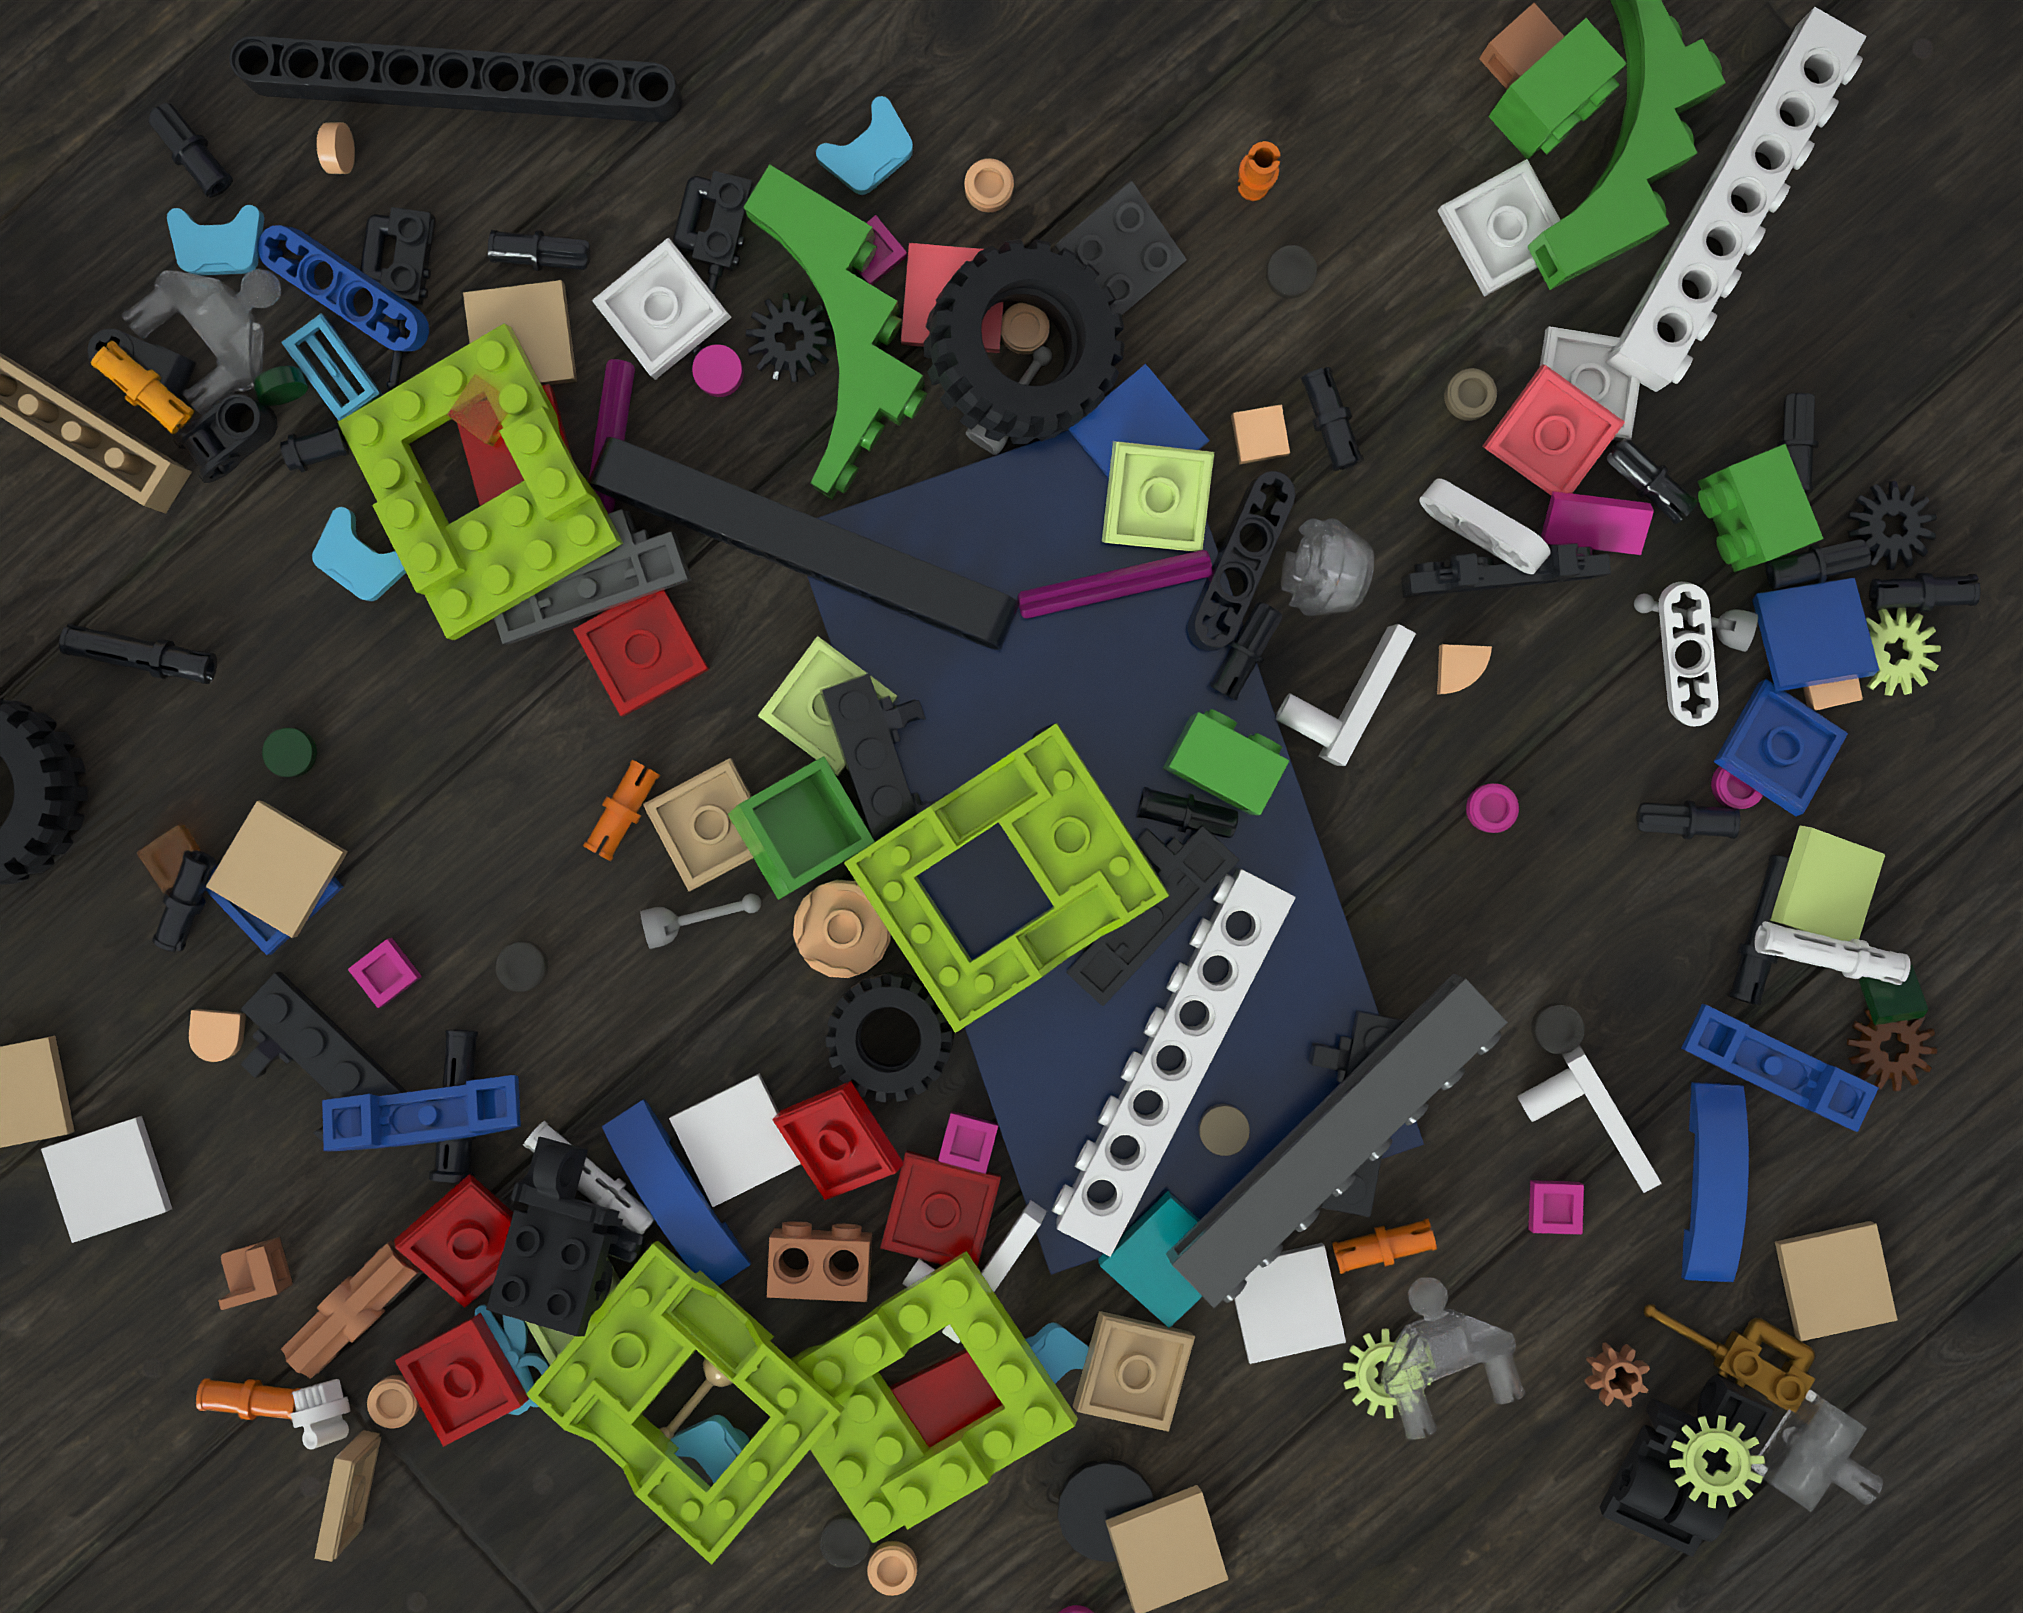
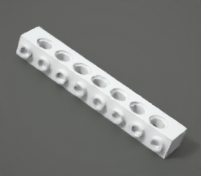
(1816, 44)
(1104, 1223)

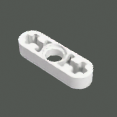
(1485, 526)
(1696, 616)

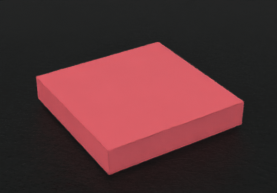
(926, 276)
(1553, 433)

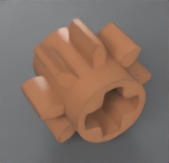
(1629, 1379)

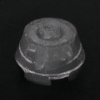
(1328, 569)

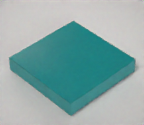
(1142, 1263)

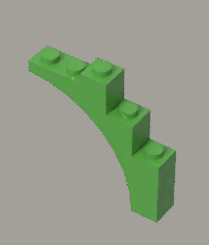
(1652, 143)
(871, 382)

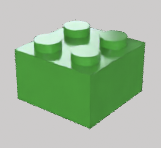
(1559, 91)
(1758, 509)
(1227, 763)
(800, 827)

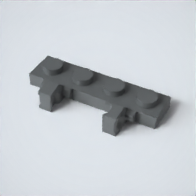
(618, 577)

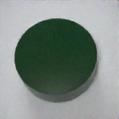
(280, 385)
(289, 752)

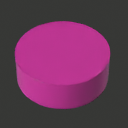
(718, 370)
(1732, 791)
(1492, 808)

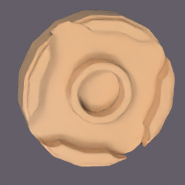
(840, 930)

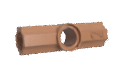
(349, 1310)

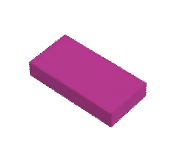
(1597, 522)

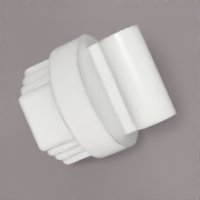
(320, 1413)

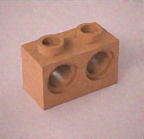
(820, 1278)

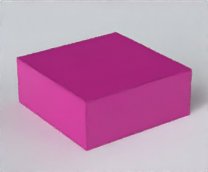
(888, 253)
(384, 972)
(968, 1142)
(1556, 1207)

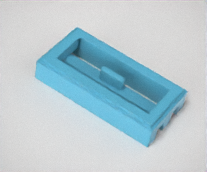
(307, 334)

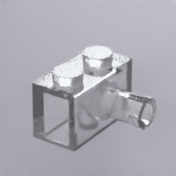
(1813, 1451)

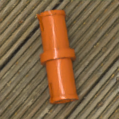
(1258, 171)
(621, 810)
(1384, 1246)
(245, 1399)

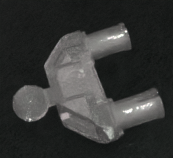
(221, 321)
(1439, 1347)

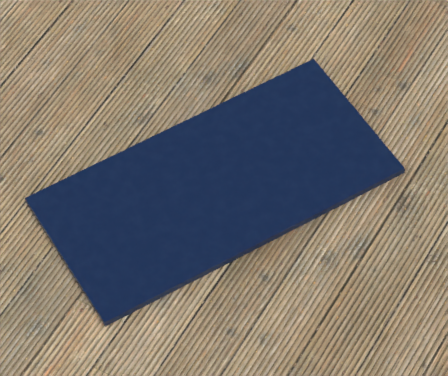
(1121, 690)

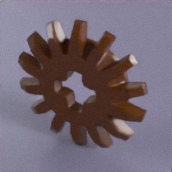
(1878, 1061)

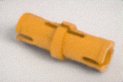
(142, 387)

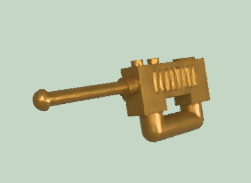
(1741, 1359)

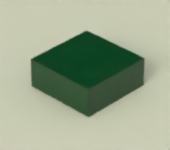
(1894, 1002)

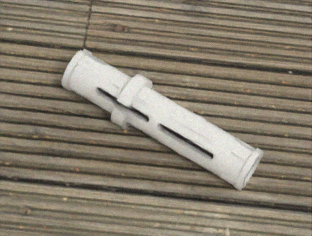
(1851, 957)
(600, 1187)

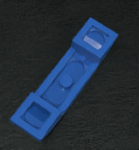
(1779, 1068)
(421, 1116)
(1718, 1183)
(673, 1195)

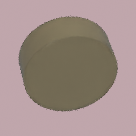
(1470, 394)
(1223, 1129)

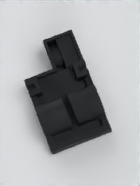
(556, 1250)
(1645, 1487)

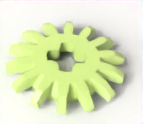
(1914, 642)
(1367, 1372)
(1720, 1482)

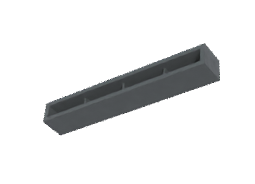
(1336, 1140)

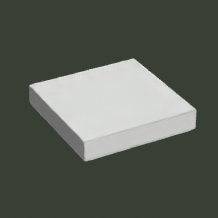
(1497, 225)
(661, 308)
(1582, 360)
(734, 1140)
(106, 1179)
(1289, 1306)

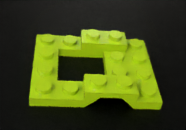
(509, 543)
(1065, 838)
(633, 1352)
(874, 1447)

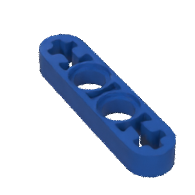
(344, 286)

